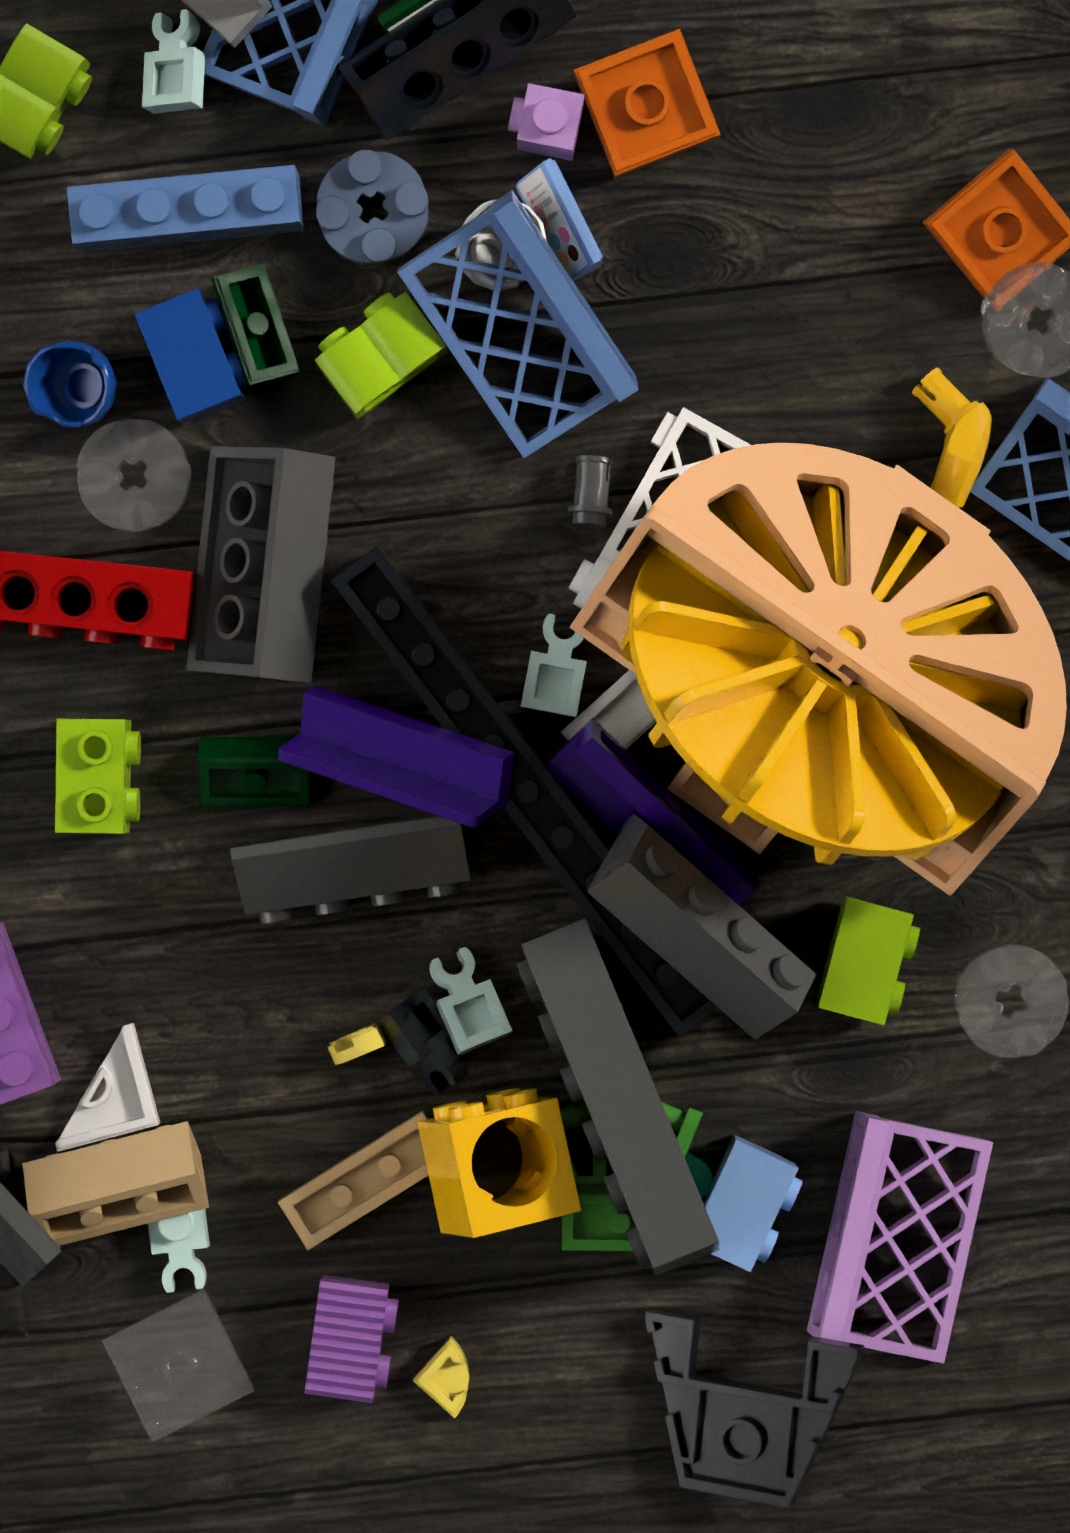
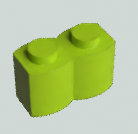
(35, 88)
(379, 353)

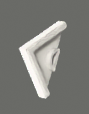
(116, 1099)

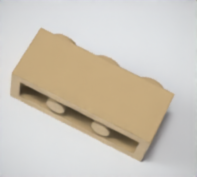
(116, 1184)

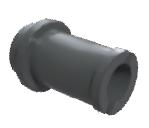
(591, 492)

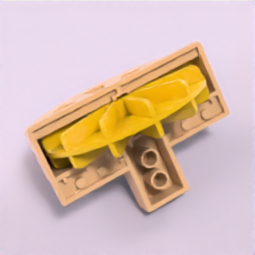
(836, 658)

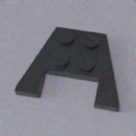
(742, 1435)

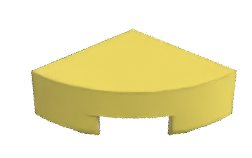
(357, 1044)
(446, 1377)

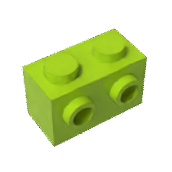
(96, 776)
(866, 961)

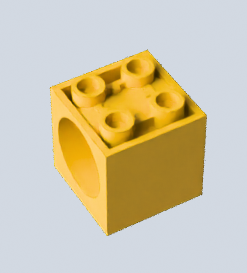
(546, 1177)

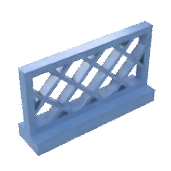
(319, 76)
(560, 298)
(1054, 405)

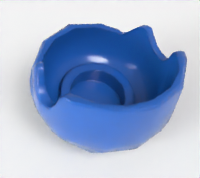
(70, 384)

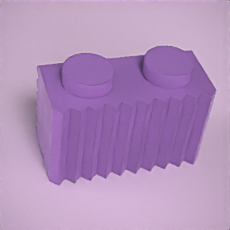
(349, 1337)

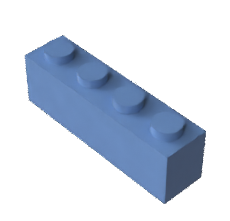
(185, 208)

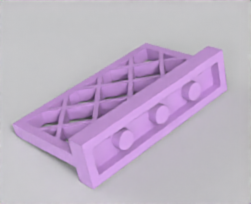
(853, 1225)

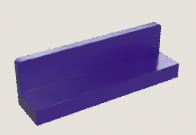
(400, 757)
(618, 786)

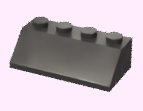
(261, 563)
(350, 865)
(700, 930)

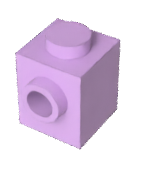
(547, 121)

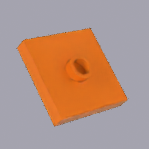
(647, 103)
(1000, 223)

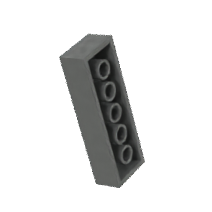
(620, 1097)

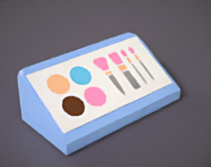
(563, 222)

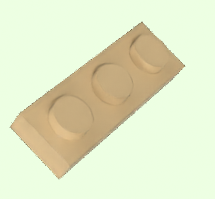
(357, 1184)

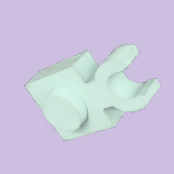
(176, 72)
(554, 678)
(471, 1010)
(179, 1238)

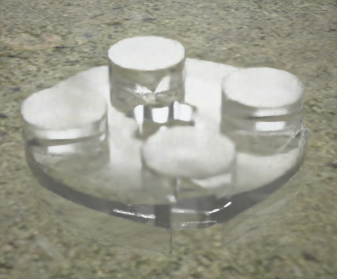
(1008, 311)
(100, 475)
(1025, 1030)

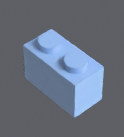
(746, 1200)

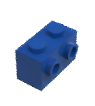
(191, 355)

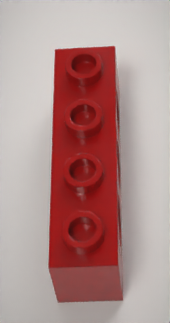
(167, 591)

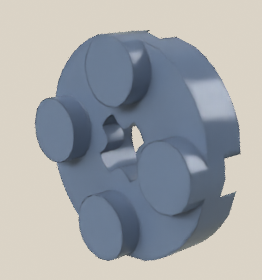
(367, 175)

